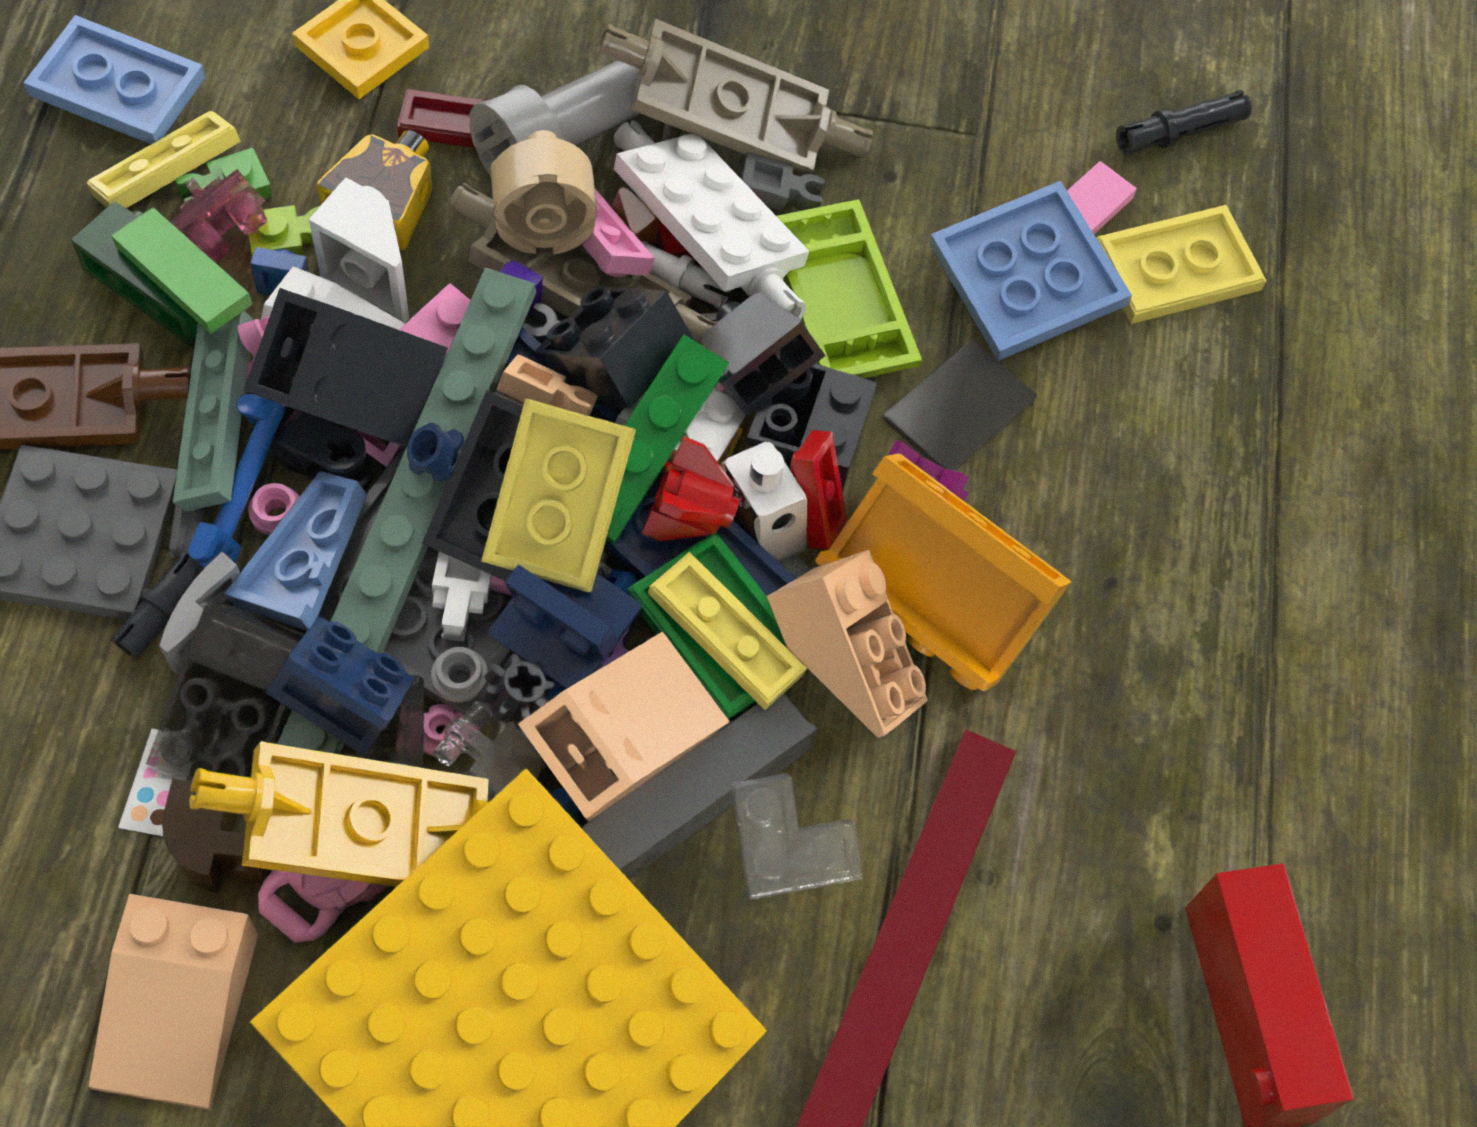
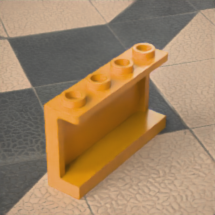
(949, 573)

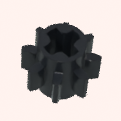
(525, 680)

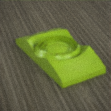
(849, 293)

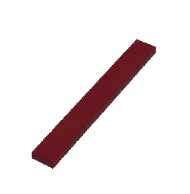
(908, 936)

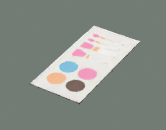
(147, 796)

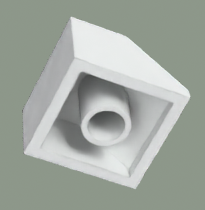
(360, 247)

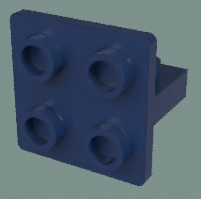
(563, 625)
(341, 684)

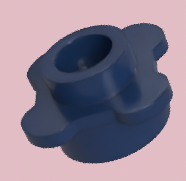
(434, 451)

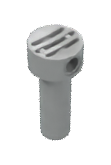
(570, 112)

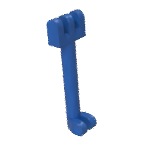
(217, 538)

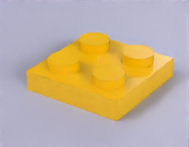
(360, 43)

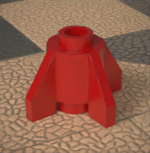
(692, 496)

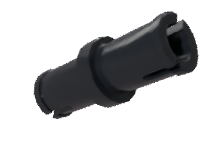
(156, 607)

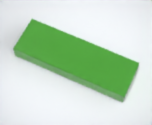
(182, 270)

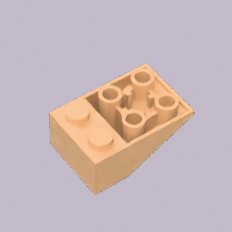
(852, 640)
(623, 725)

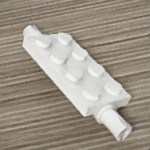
(712, 213)

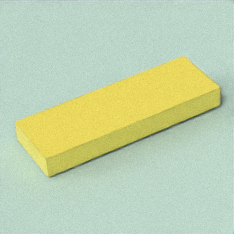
(164, 161)
(727, 630)

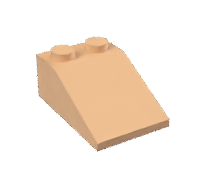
(171, 1000)

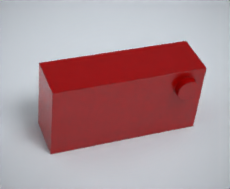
(1267, 999)

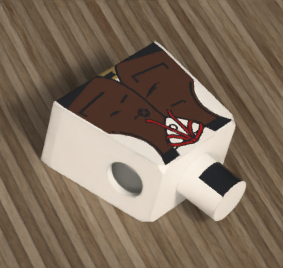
(768, 500)

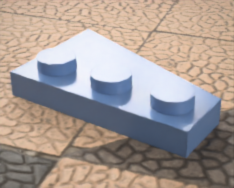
(301, 555)

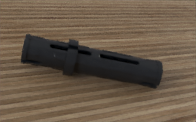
(1168, 126)

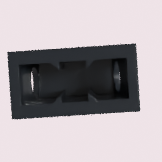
(763, 347)

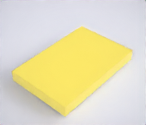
(1183, 263)
(558, 495)

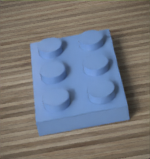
(115, 80)

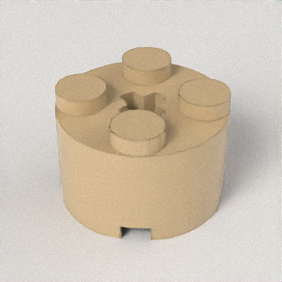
(543, 194)

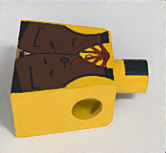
(393, 170)

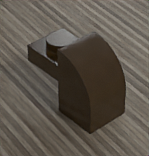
(204, 841)

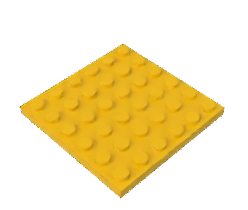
(511, 991)

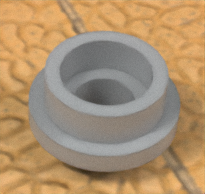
(459, 660)

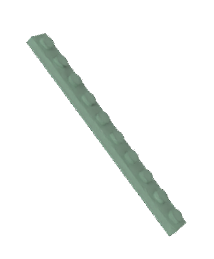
(396, 537)

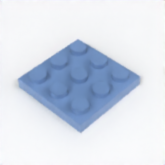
(1029, 270)

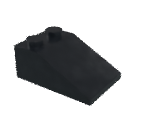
(473, 489)

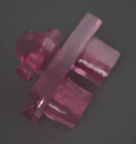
(218, 209)

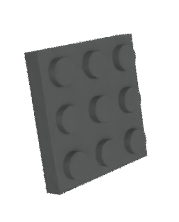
(82, 531)

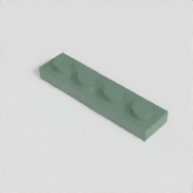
(212, 417)

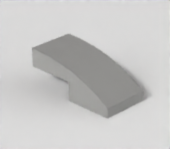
(205, 590)

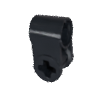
(316, 445)

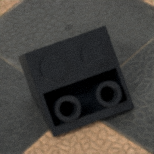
(614, 343)
(816, 401)

